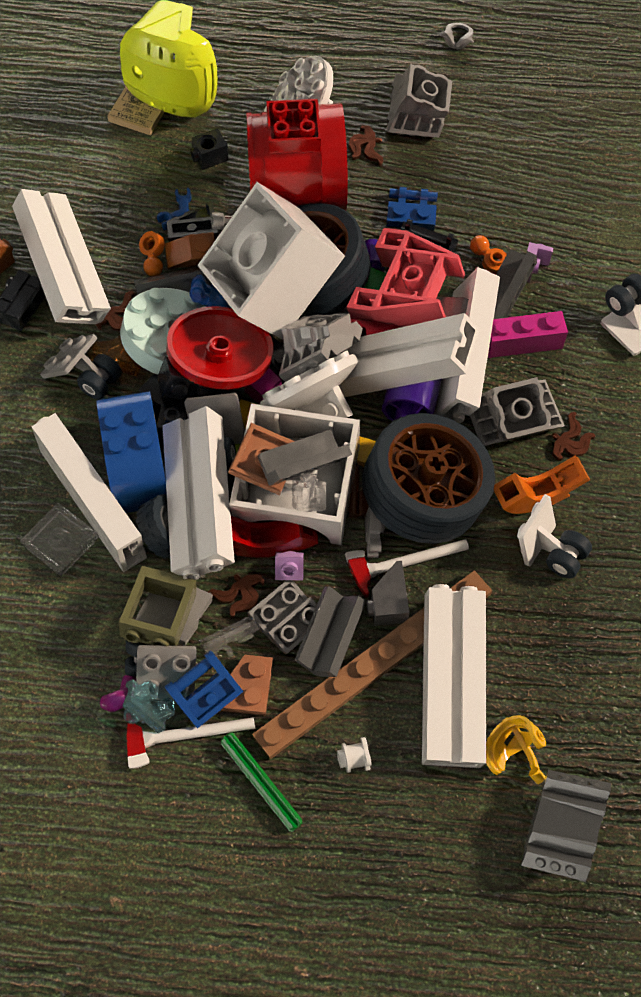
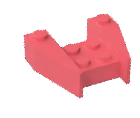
(411, 282)

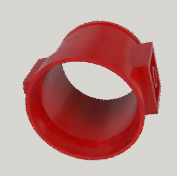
(300, 151)

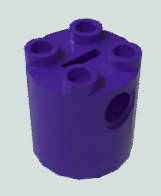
(411, 399)

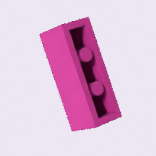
(527, 334)

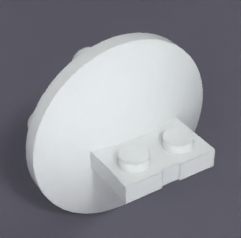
(306, 80)
(316, 389)

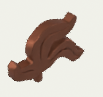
(367, 139)
(114, 320)
(565, 443)
(245, 586)

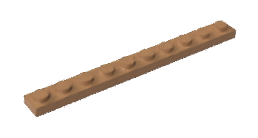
(350, 680)

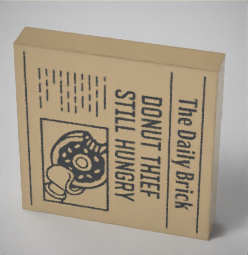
(134, 113)

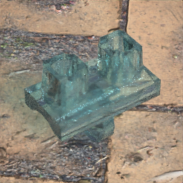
(143, 706)

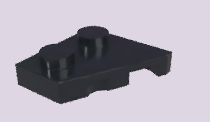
(192, 223)

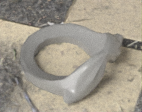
(463, 41)

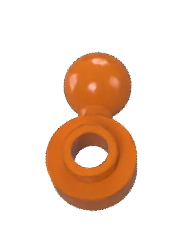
(152, 245)
(480, 246)

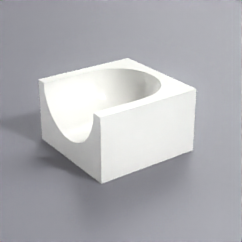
(270, 261)
(257, 504)

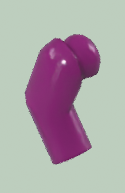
(115, 700)

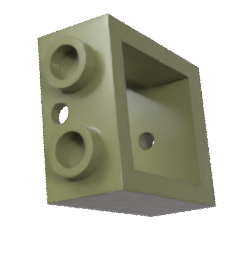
(165, 585)

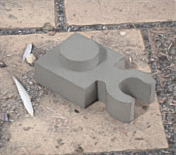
(373, 528)

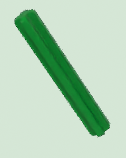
(261, 782)

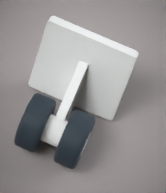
(625, 318)
(537, 535)

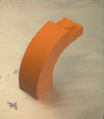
(520, 494)

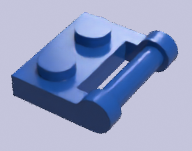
(210, 696)

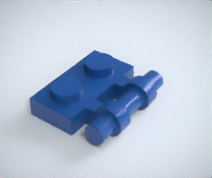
(421, 214)
(206, 294)

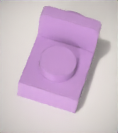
(543, 255)
(289, 565)

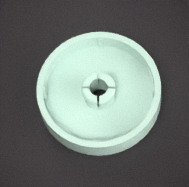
(148, 322)

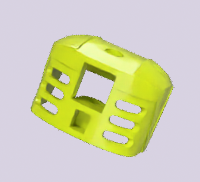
(152, 75)

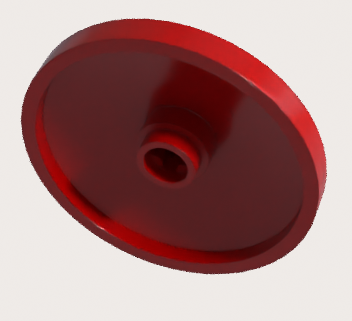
(218, 348)

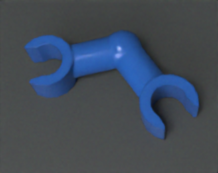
(183, 207)

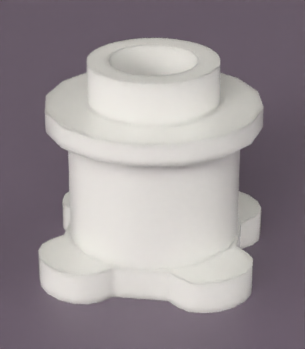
(354, 756)

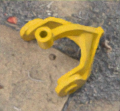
(498, 753)

